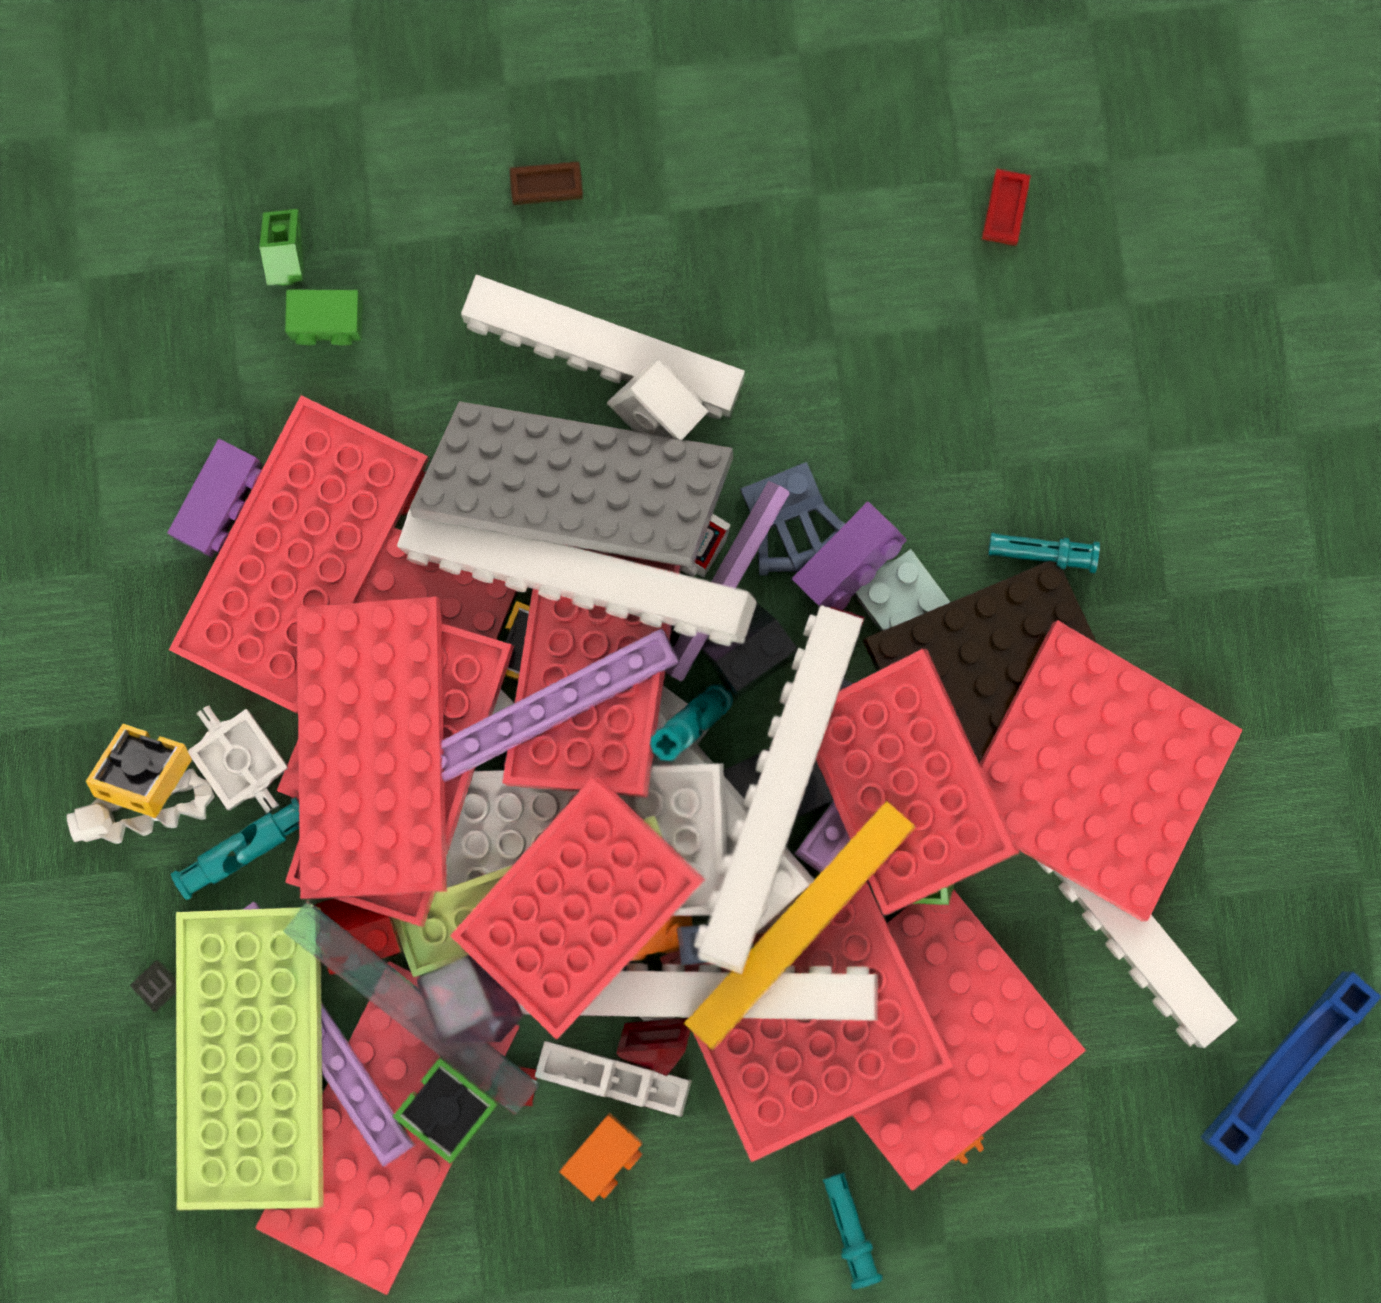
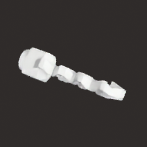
(98, 822)

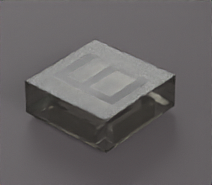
(155, 986)

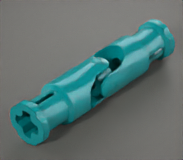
(685, 726)
(216, 865)

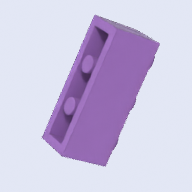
(215, 498)
(850, 558)

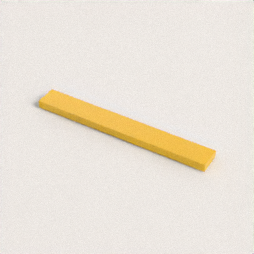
(800, 925)

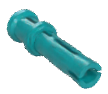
(1063, 552)
(856, 1248)

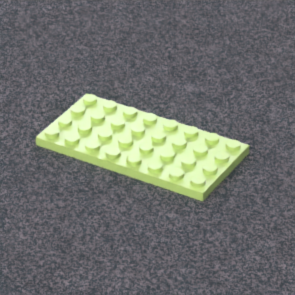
(247, 1063)

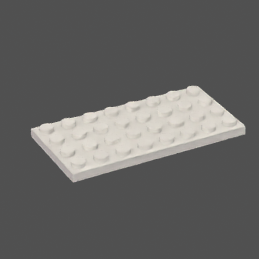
(506, 820)

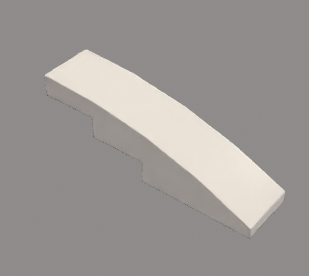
(612, 1078)

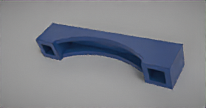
(1254, 1106)

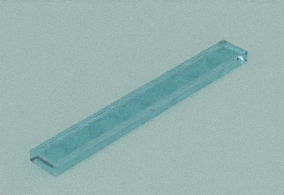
(406, 1005)

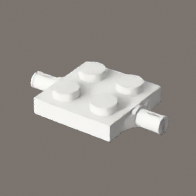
(237, 759)

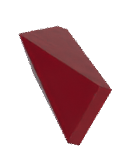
(654, 1043)

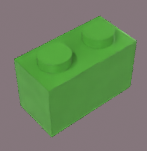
(323, 316)

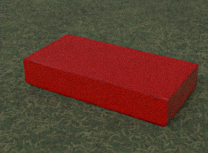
(1006, 207)

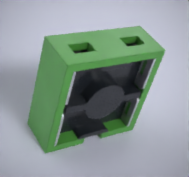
(446, 1110)

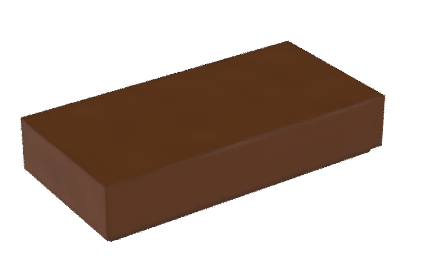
(546, 183)

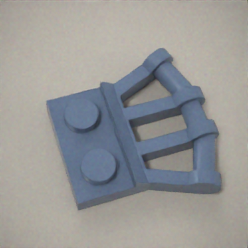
(802, 499)

